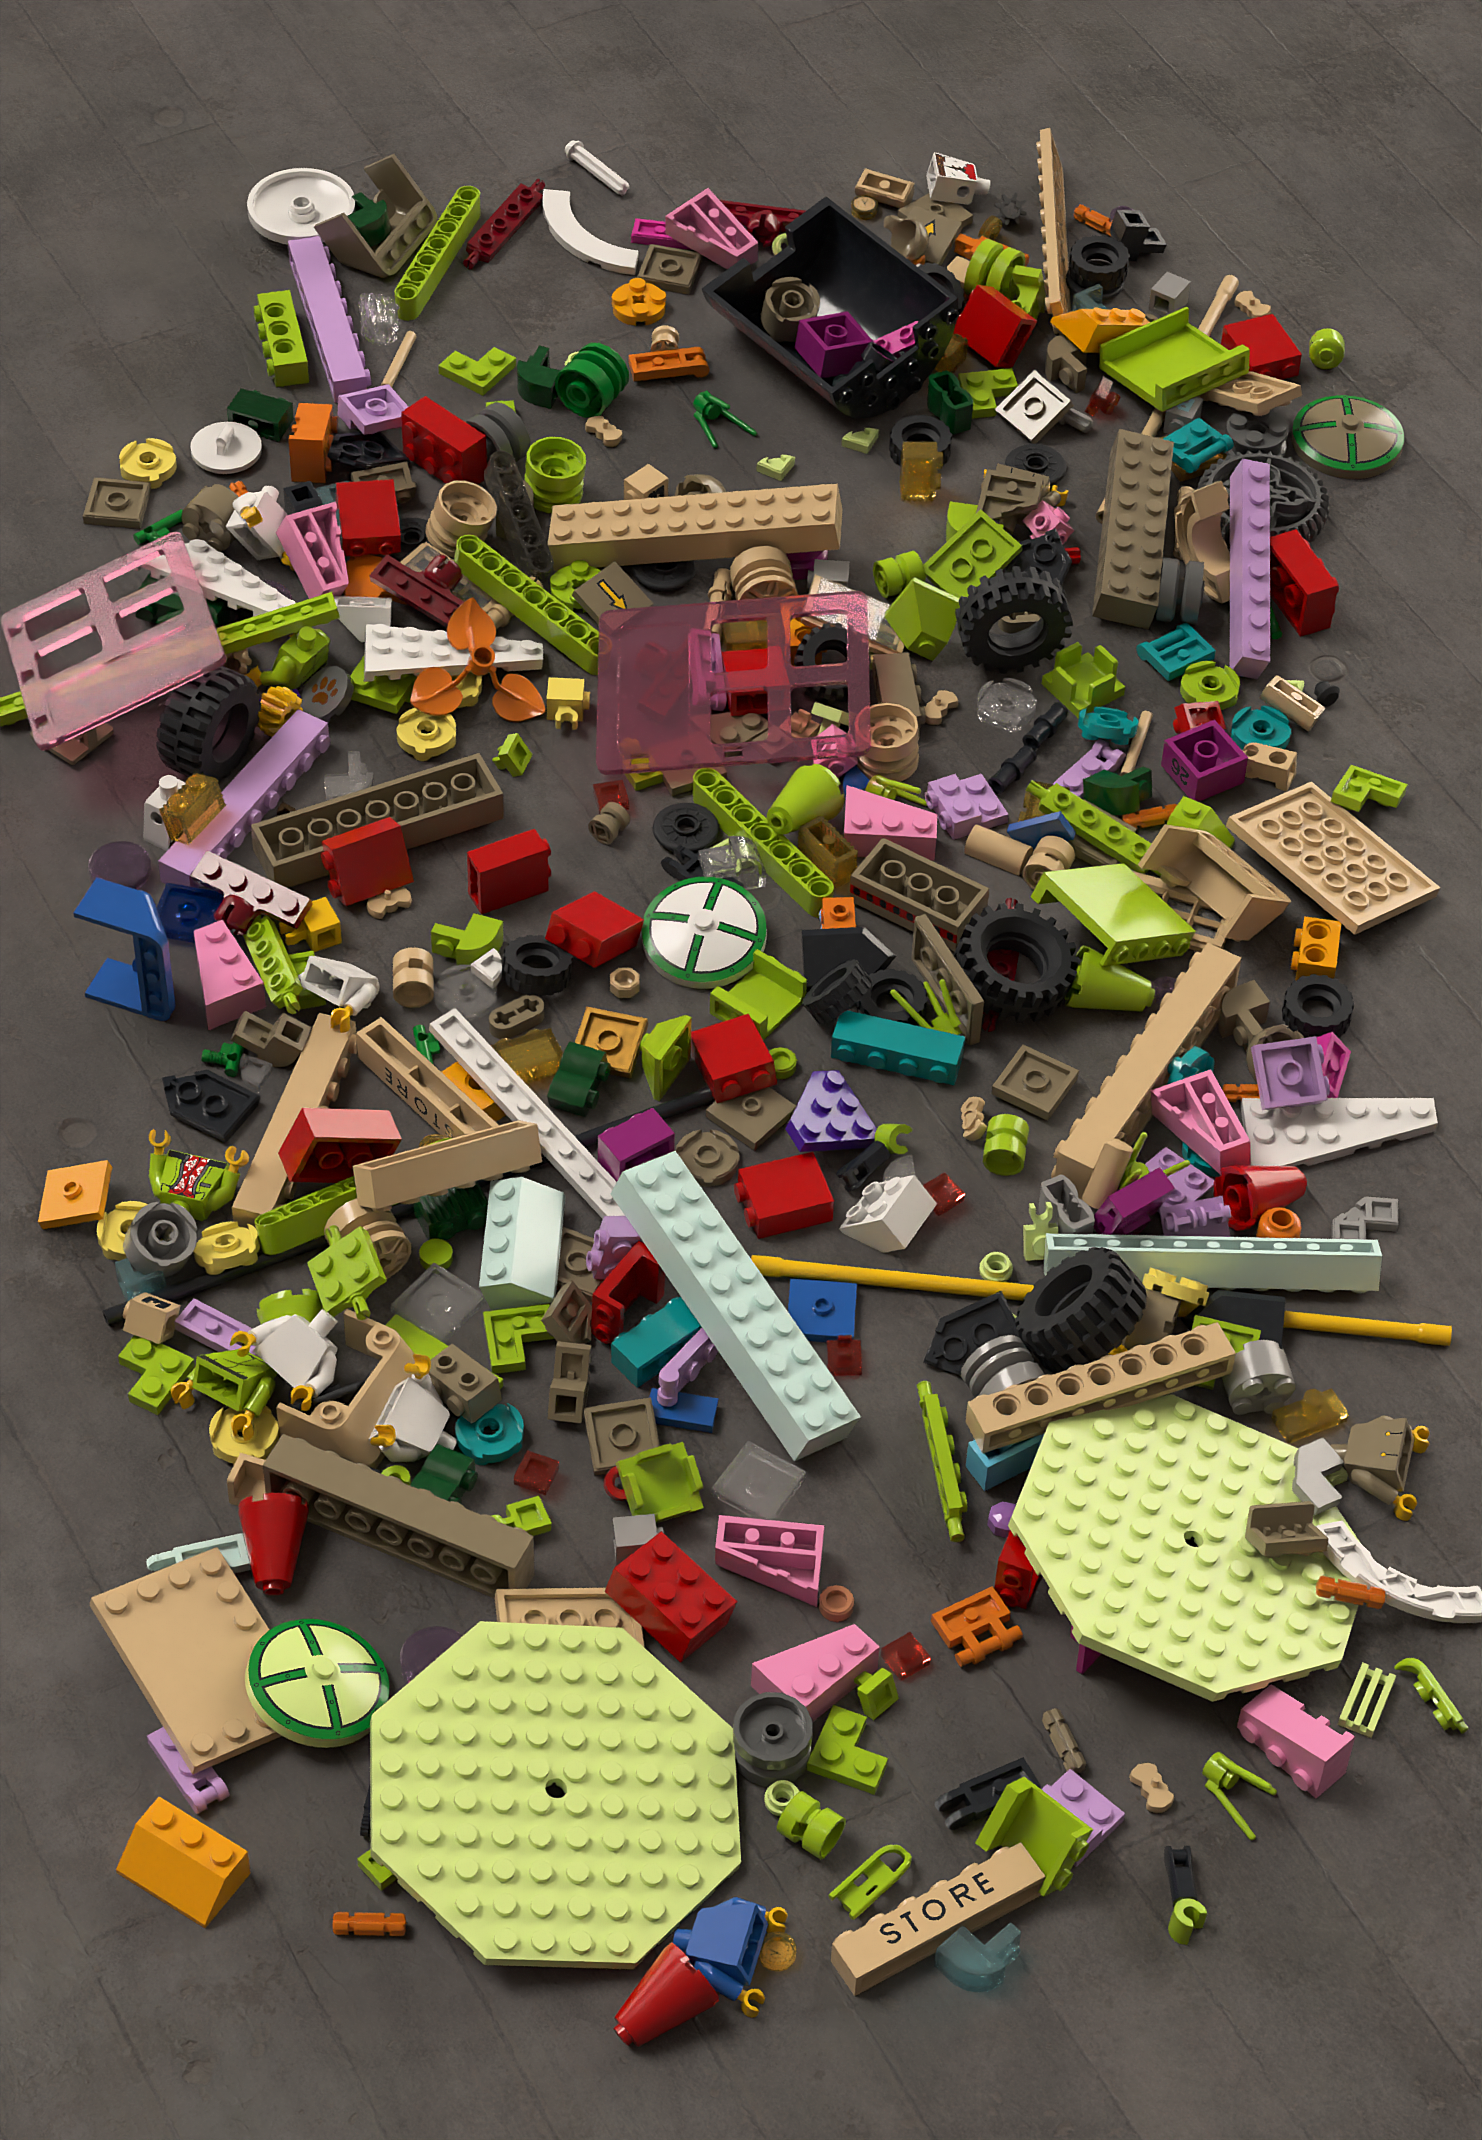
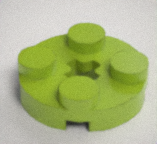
(569, 577)
(1205, 672)

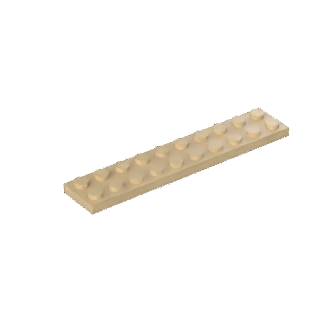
(1054, 229)

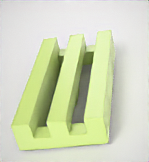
(1375, 1677)

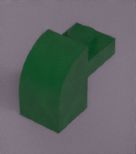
(371, 219)
(537, 379)
(1118, 793)

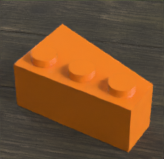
(312, 442)

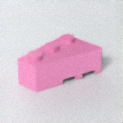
(711, 230)
(876, 817)
(226, 976)
(1203, 1120)
(818, 1670)

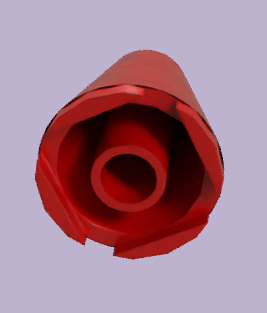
(1256, 1189)
(273, 1538)
(664, 1998)

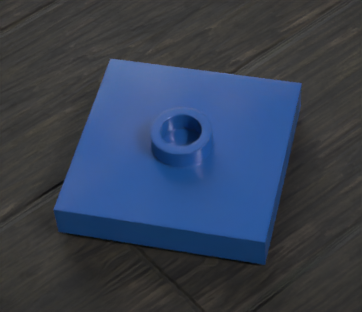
(823, 1308)

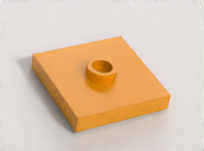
(75, 1194)

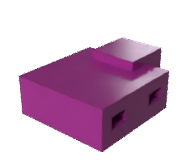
(1131, 1207)

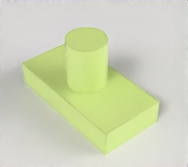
(830, 716)

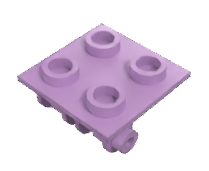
(1189, 1182)
(1196, 1218)

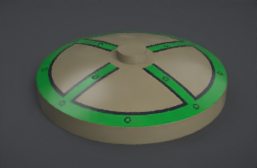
(1347, 437)

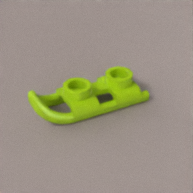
(1428, 1689)
(879, 1877)

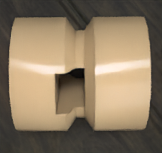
(1049, 855)
(413, 977)

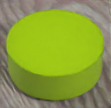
(784, 1062)
(437, 1252)

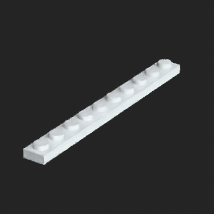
(522, 1104)

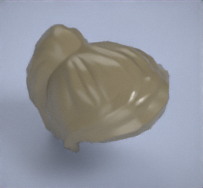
(908, 236)

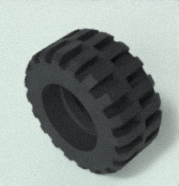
(209, 724)
(1081, 1309)

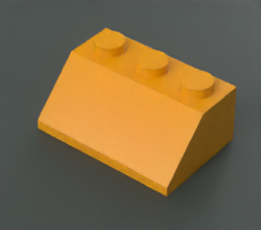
(1096, 326)
(183, 1862)

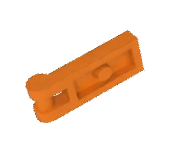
(668, 364)

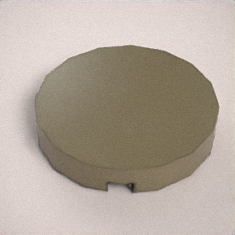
(709, 1156)

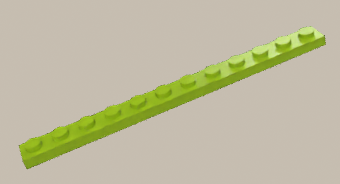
(234, 638)

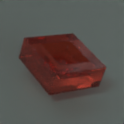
(610, 792)
(945, 1193)
(536, 1472)
(905, 1656)

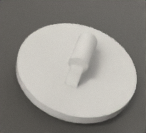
(226, 447)

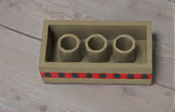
(909, 885)

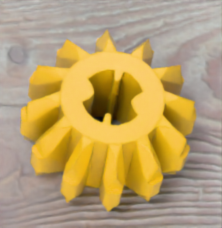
(277, 708)

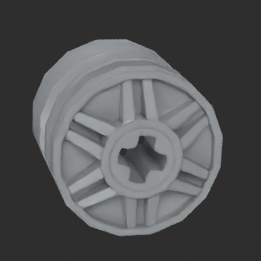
(999, 1365)

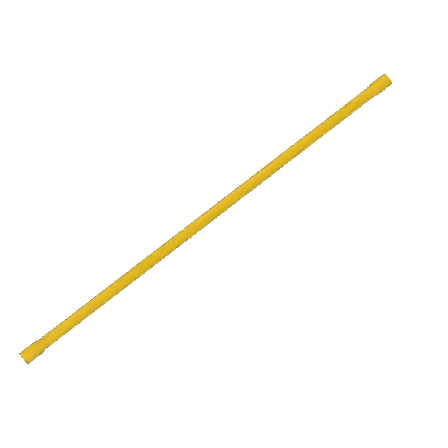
(779, 1267)

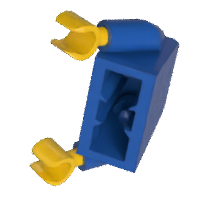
(728, 1944)

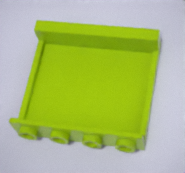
(1171, 361)
(1118, 912)

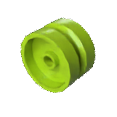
(993, 268)

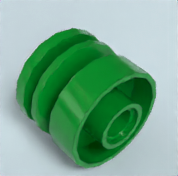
(592, 380)

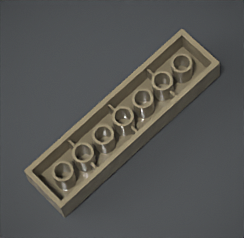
(1133, 529)
(423, 803)
(401, 1518)

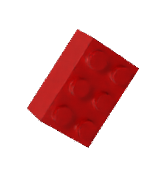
(443, 443)
(1301, 584)
(331, 1141)
(670, 1596)

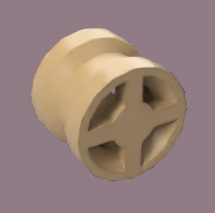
(664, 338)

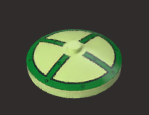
(316, 1682)

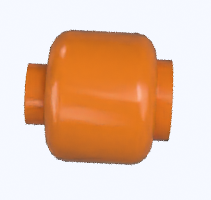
(1279, 1223)

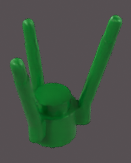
(710, 407)

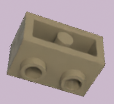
(464, 1384)

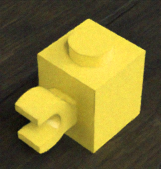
(566, 701)

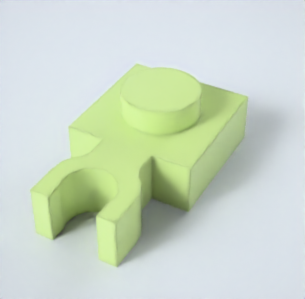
(1035, 1234)

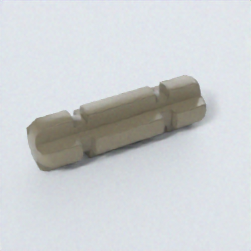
(1063, 1740)

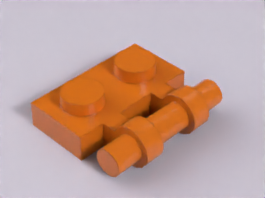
(972, 1617)

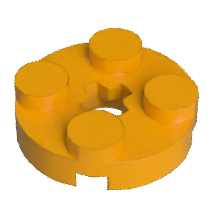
(648, 298)

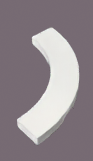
(579, 241)
(1401, 1591)

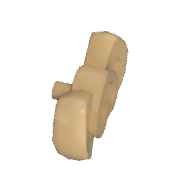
(1251, 305)
(604, 431)
(939, 706)
(389, 902)
(973, 1118)
(1152, 1787)

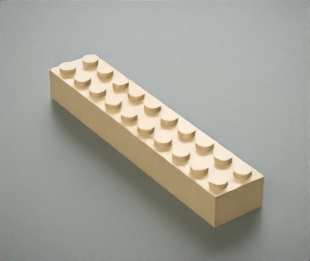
(696, 526)
(1125, 1098)

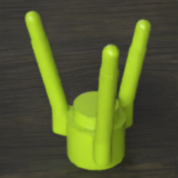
(889, 789)
(944, 1022)
(1136, 1170)
(1225, 1773)

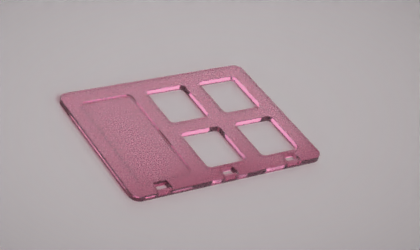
(125, 670)
(661, 684)

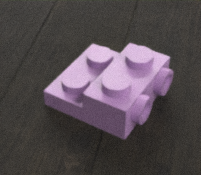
(371, 409)
(964, 804)
(1290, 1073)
(610, 1245)
(1088, 1806)

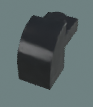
(1135, 233)

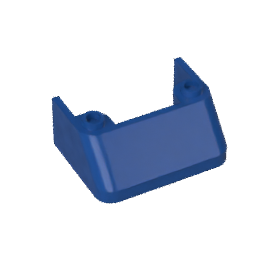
(148, 982)

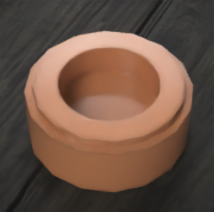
(836, 1603)

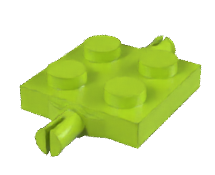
(347, 1272)

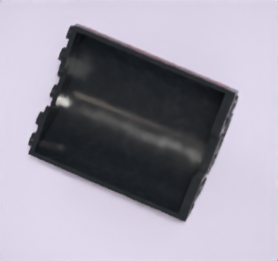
(855, 275)

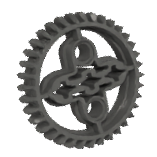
(1297, 507)

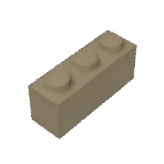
(895, 683)

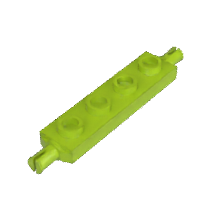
(1093, 825)
(273, 964)
(941, 1449)

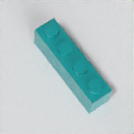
(897, 1047)
(653, 1342)

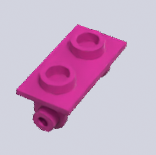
(898, 340)

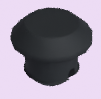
(1326, 693)

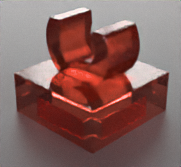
(1102, 398)
(844, 1356)

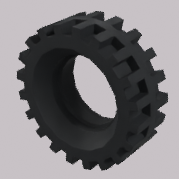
(1008, 595)
(1031, 937)

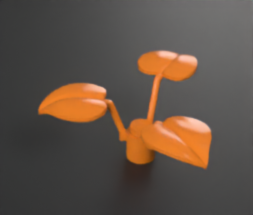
(474, 630)

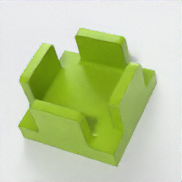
(1084, 679)
(661, 1482)

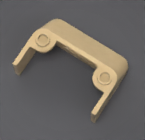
(1217, 877)
(349, 1427)

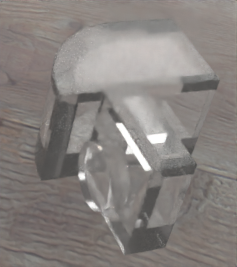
(356, 780)
(737, 860)

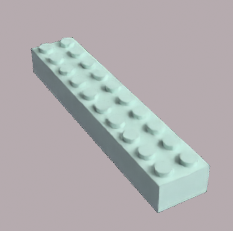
(735, 1305)

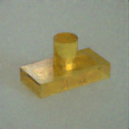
(1310, 1415)

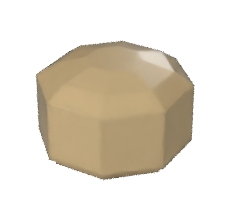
(624, 982)

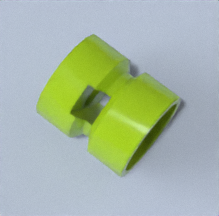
(894, 574)
(1005, 1144)
(807, 1823)

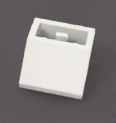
(889, 1213)

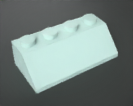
(521, 1243)

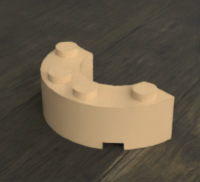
(1201, 537)

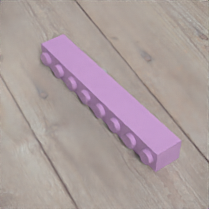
(328, 317)
(1250, 568)
(251, 795)

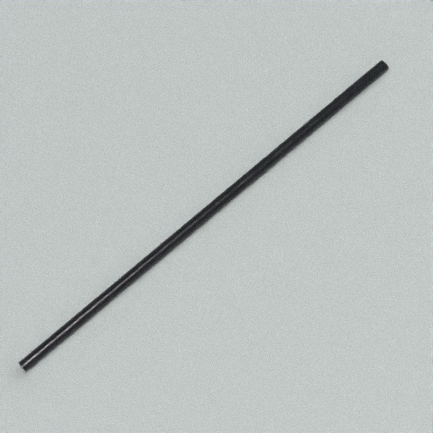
(205, 1281)

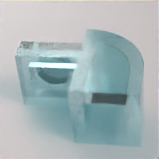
(976, 1965)

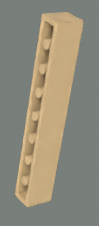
(311, 1085)

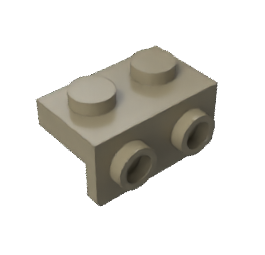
(403, 484)
(1284, 1529)

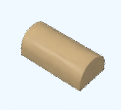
(885, 188)
(1292, 702)
(998, 850)
(1107, 1172)

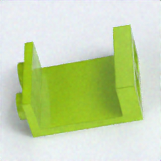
(765, 993)
(1044, 1828)

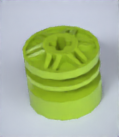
(555, 472)

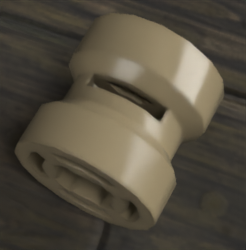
(609, 822)

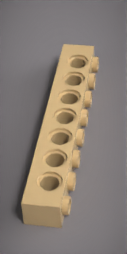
(1184, 1362)

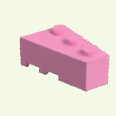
(315, 549)
(773, 1554)
(1296, 1741)

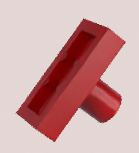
(1195, 714)

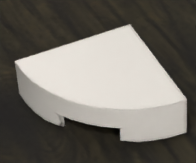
(488, 968)

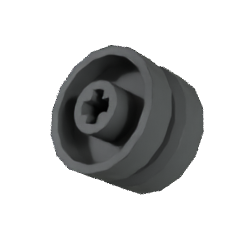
(503, 430)
(1184, 591)
(772, 1738)

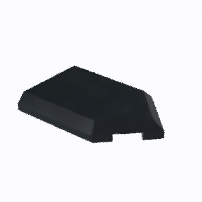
(365, 451)
(1044, 554)
(831, 947)
(209, 1102)
(1246, 1310)
(969, 1329)

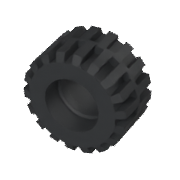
(819, 640)

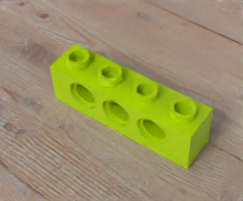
(282, 338)

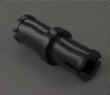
(1045, 726)
(1012, 769)

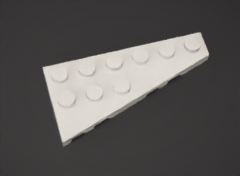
(224, 580)
(410, 650)
(1331, 1128)

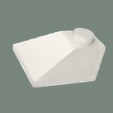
(359, 611)

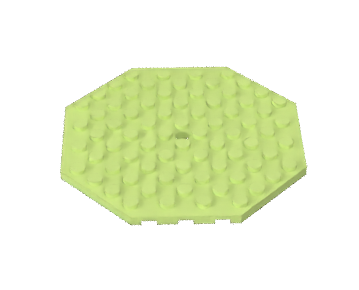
(1109, 1535)
(538, 1876)

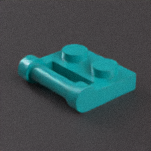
(1194, 438)
(1177, 658)

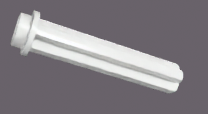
(575, 151)

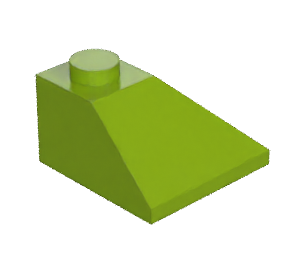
(923, 618)
(1201, 817)
(666, 1053)

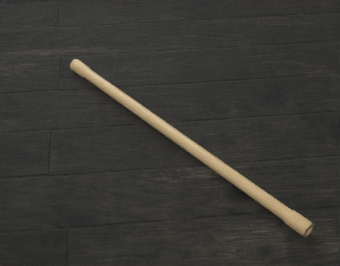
(1223, 296)

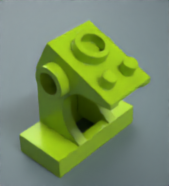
(1029, 290)

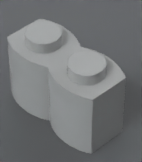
(1069, 1211)

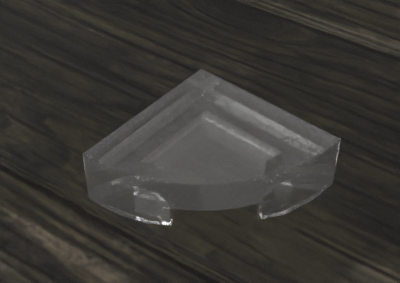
(254, 1072)
(900, 1168)

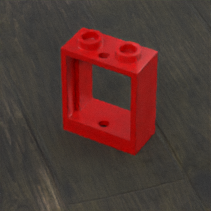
(1015, 1574)

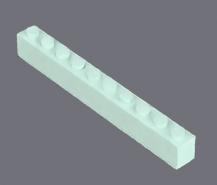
(1237, 1261)

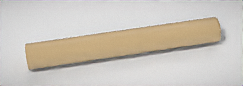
(399, 359)
(1137, 743)

